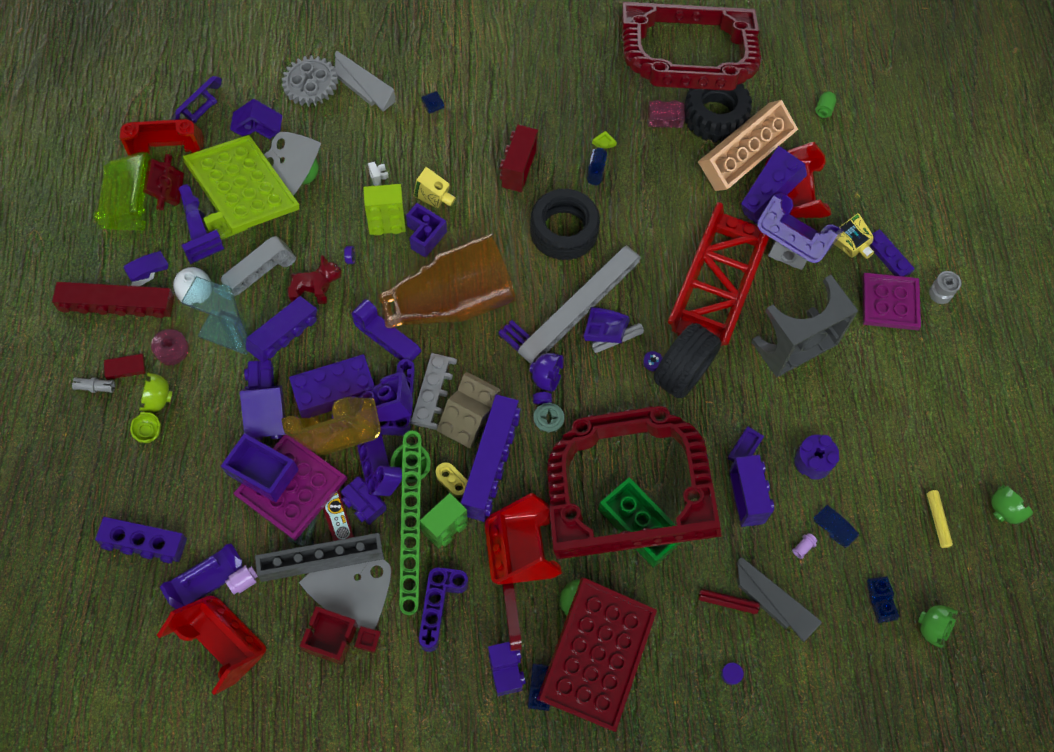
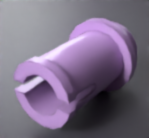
(805, 545)

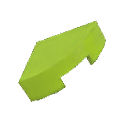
(604, 141)

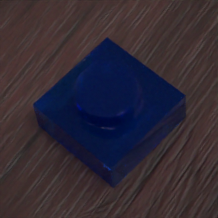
(432, 102)

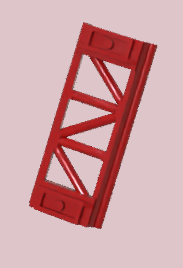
(742, 233)

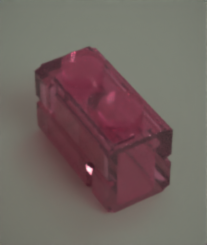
(666, 114)

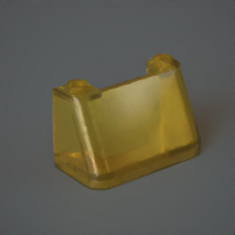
(352, 425)

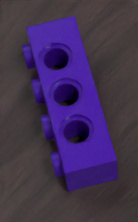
(112, 528)

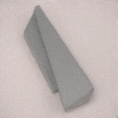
(364, 83)

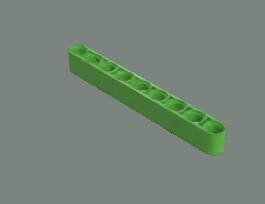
(406, 512)

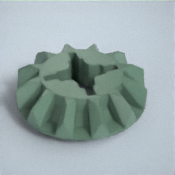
(542, 412)

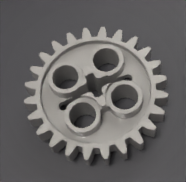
(310, 81)

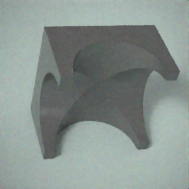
(806, 338)

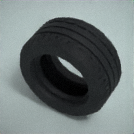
(564, 202)
(687, 360)

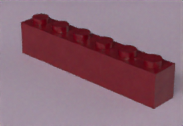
(113, 299)

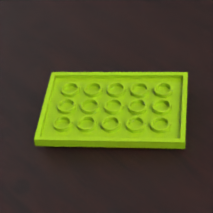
(241, 183)

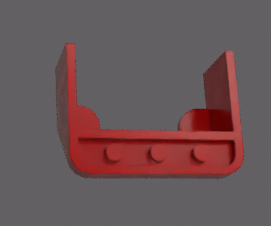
(220, 634)

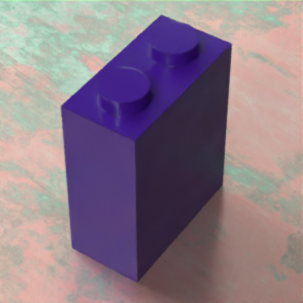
(263, 412)

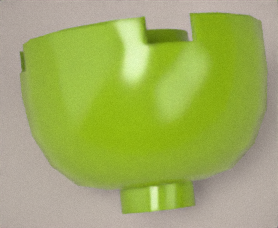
(155, 393)

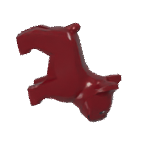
(315, 281)

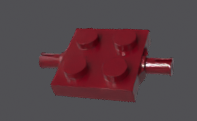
(163, 182)

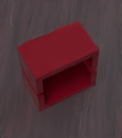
(330, 635)

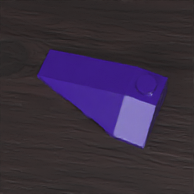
(391, 397)

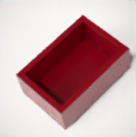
(518, 158)

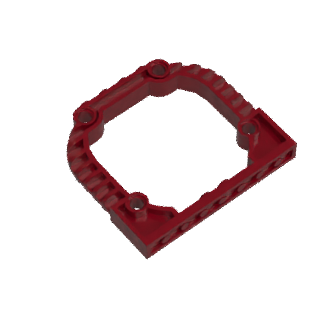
(737, 22)
(695, 522)

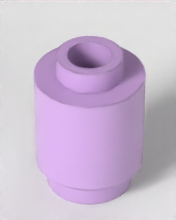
(241, 579)

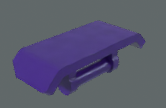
(213, 82)
(202, 578)

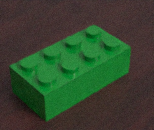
(632, 511)

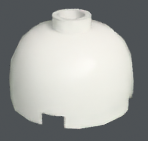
(185, 278)

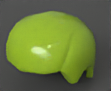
(145, 427)

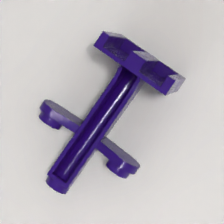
(201, 243)

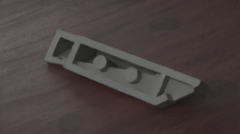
(776, 601)

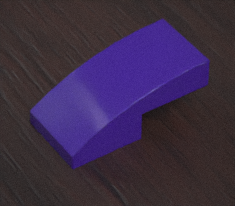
(143, 266)

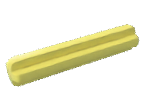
(939, 519)

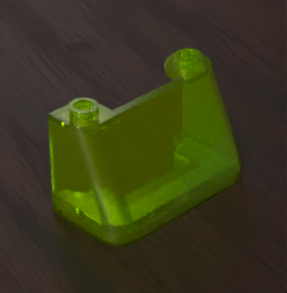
(122, 193)

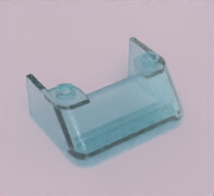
(225, 321)

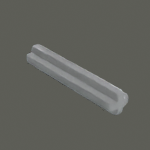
(630, 332)

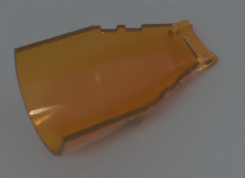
(452, 287)

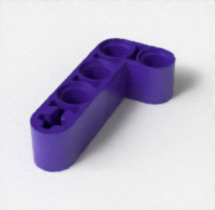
(370, 323)
(391, 427)
(378, 475)
(437, 609)

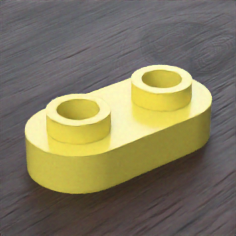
(453, 480)

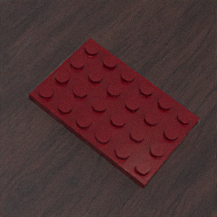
(597, 655)

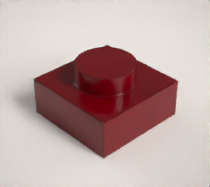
(367, 639)

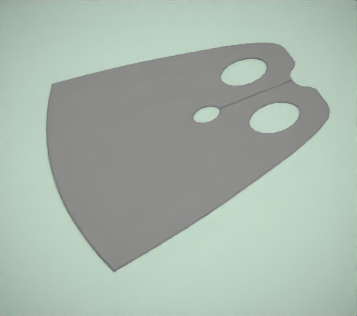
(299, 157)
(342, 594)

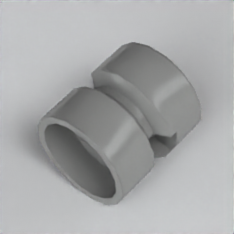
(945, 287)

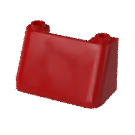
(142, 135)

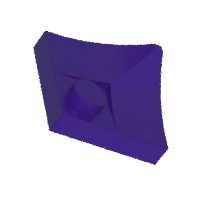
(605, 326)

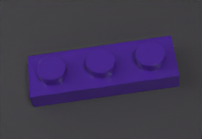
(890, 255)

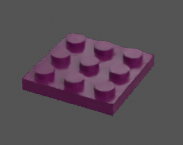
(891, 301)

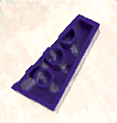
(779, 175)

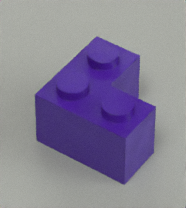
(256, 118)
(428, 229)
(505, 669)

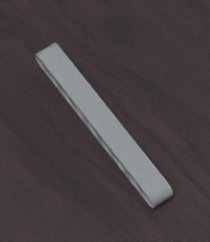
(579, 304)

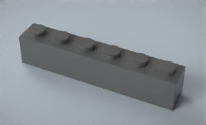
(319, 557)

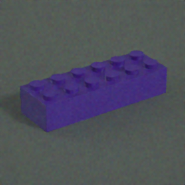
(489, 459)

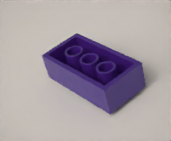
(322, 387)

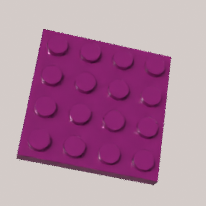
(305, 494)

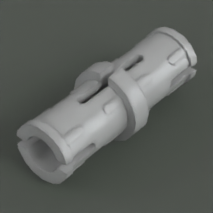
(93, 385)

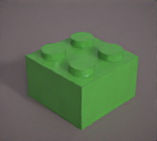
(444, 521)

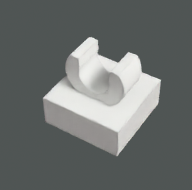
(375, 173)

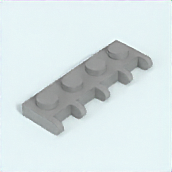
(432, 390)

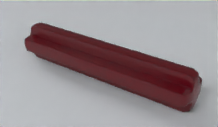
(729, 601)

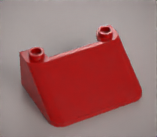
(804, 193)
(517, 544)

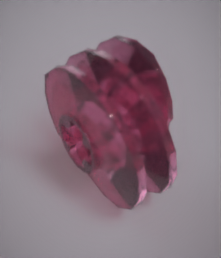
(161, 346)

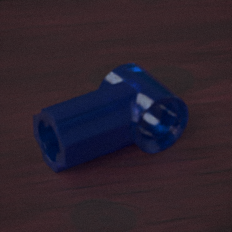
(596, 166)

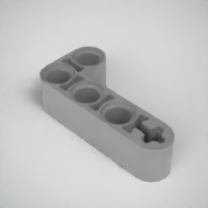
(258, 263)

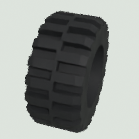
(713, 125)

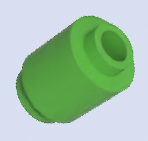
(826, 104)

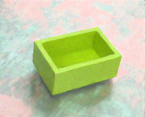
(384, 209)

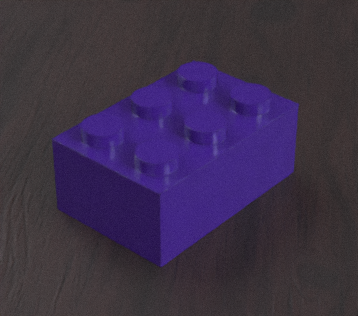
(260, 467)
(751, 490)

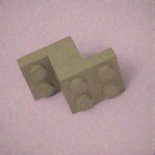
(467, 410)

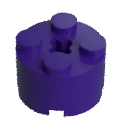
(816, 456)

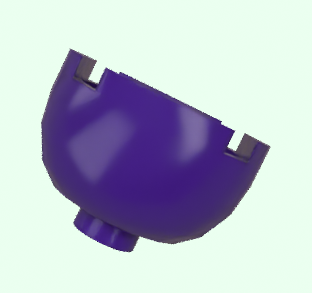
(546, 371)

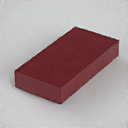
(124, 366)

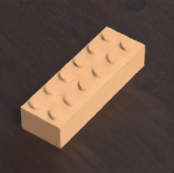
(748, 145)

